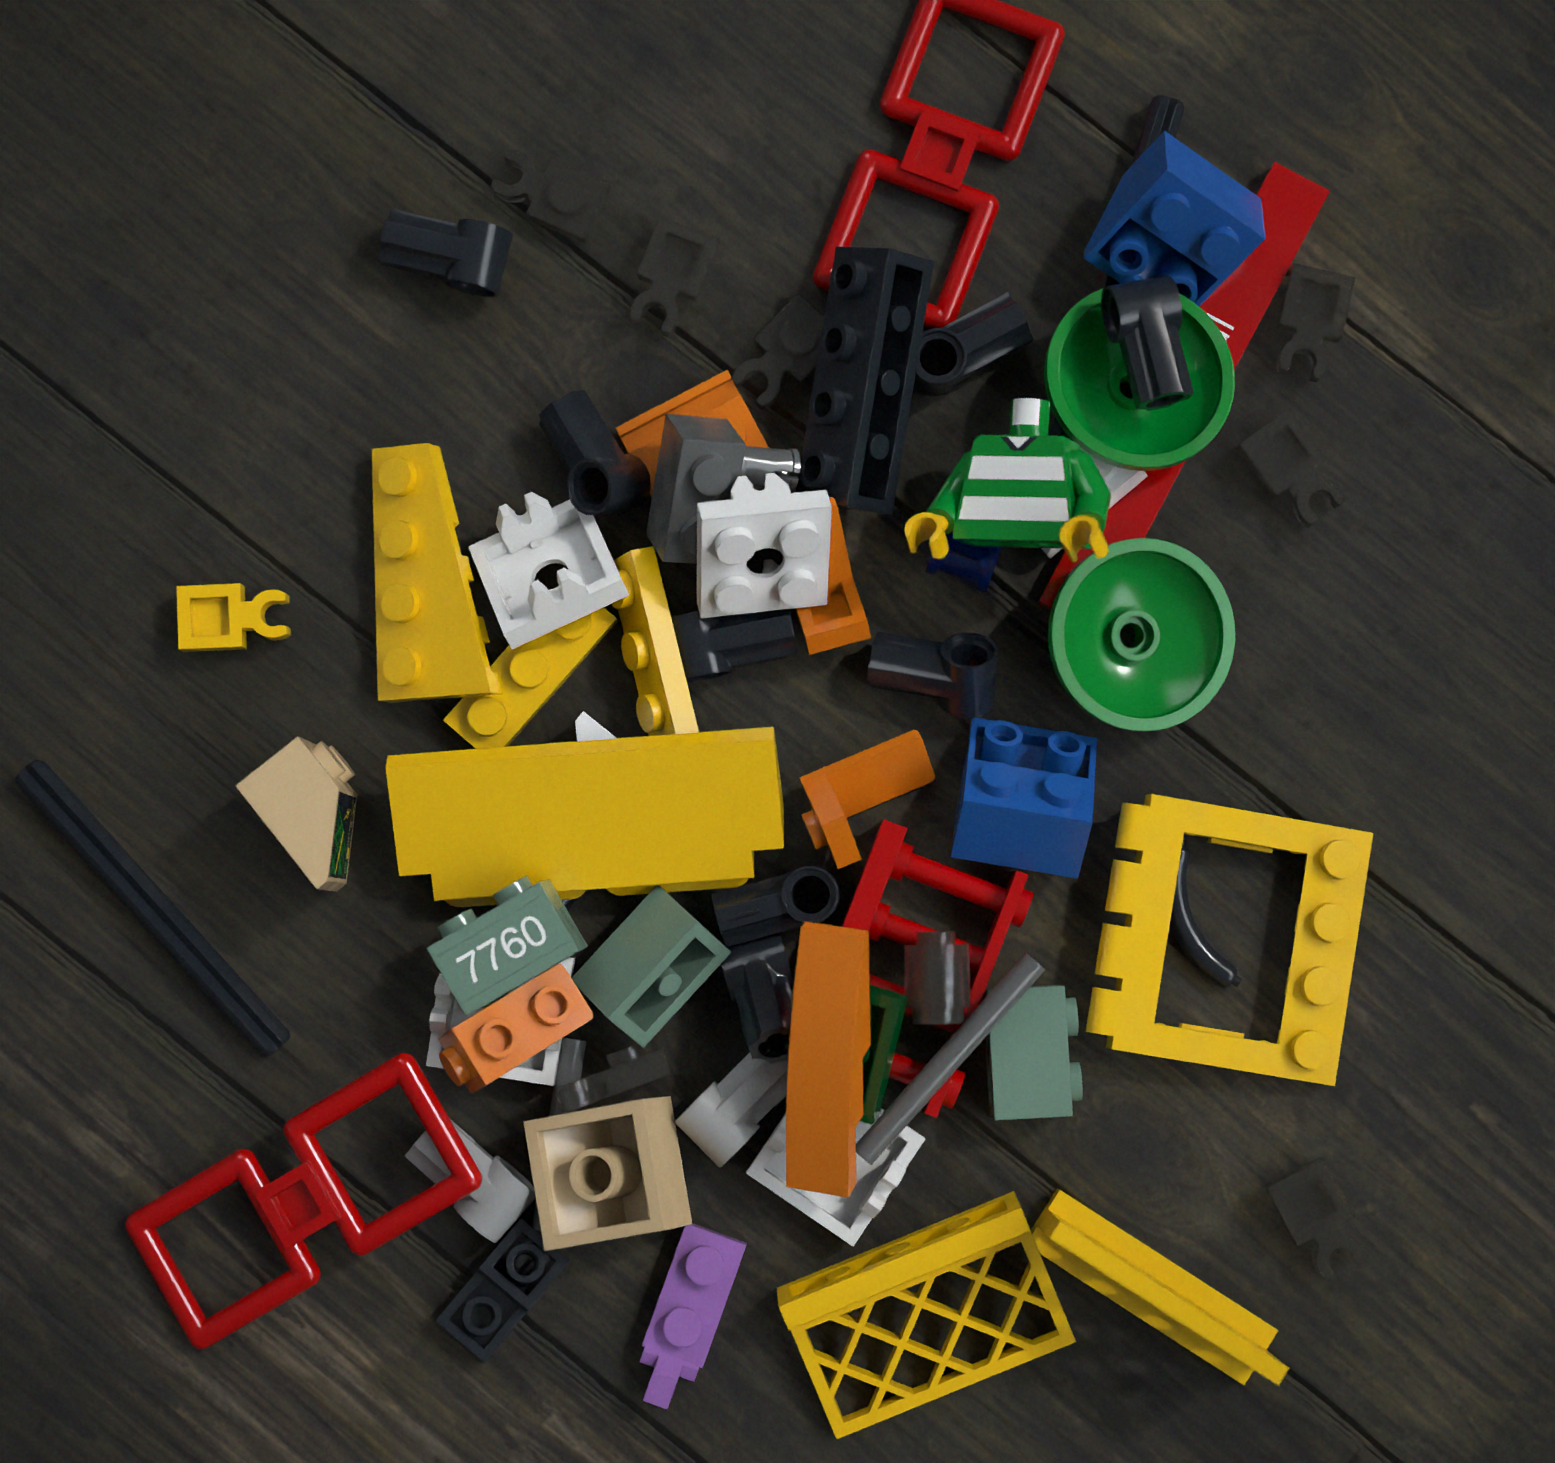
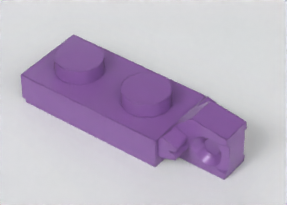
(689, 1309)

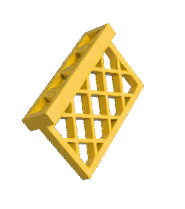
(906, 1263)
(1156, 1290)

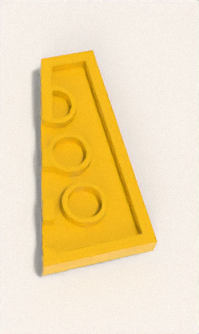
(423, 600)

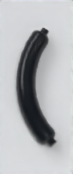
(1190, 937)

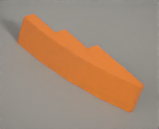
(826, 1058)

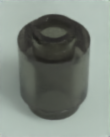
(937, 978)

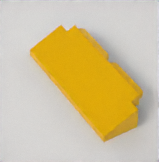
(589, 814)

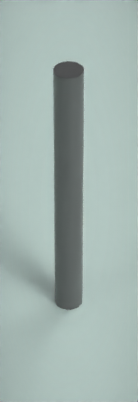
(948, 1058)

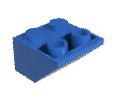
(1178, 221)
(1025, 798)

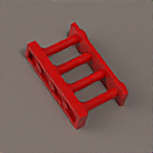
(895, 859)

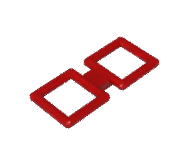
(945, 144)
(303, 1201)

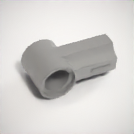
(729, 1111)
(498, 1199)

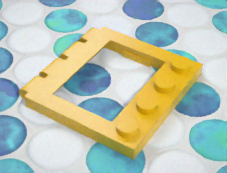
(1321, 952)

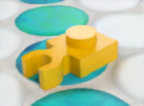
(219, 616)

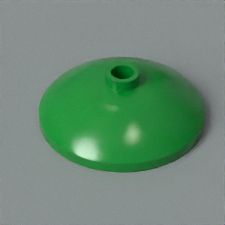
(1086, 398)
(1179, 627)

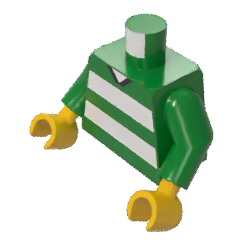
(1019, 492)

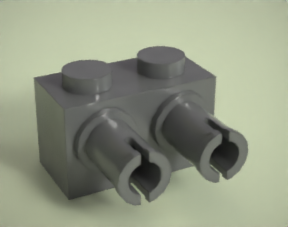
(699, 465)

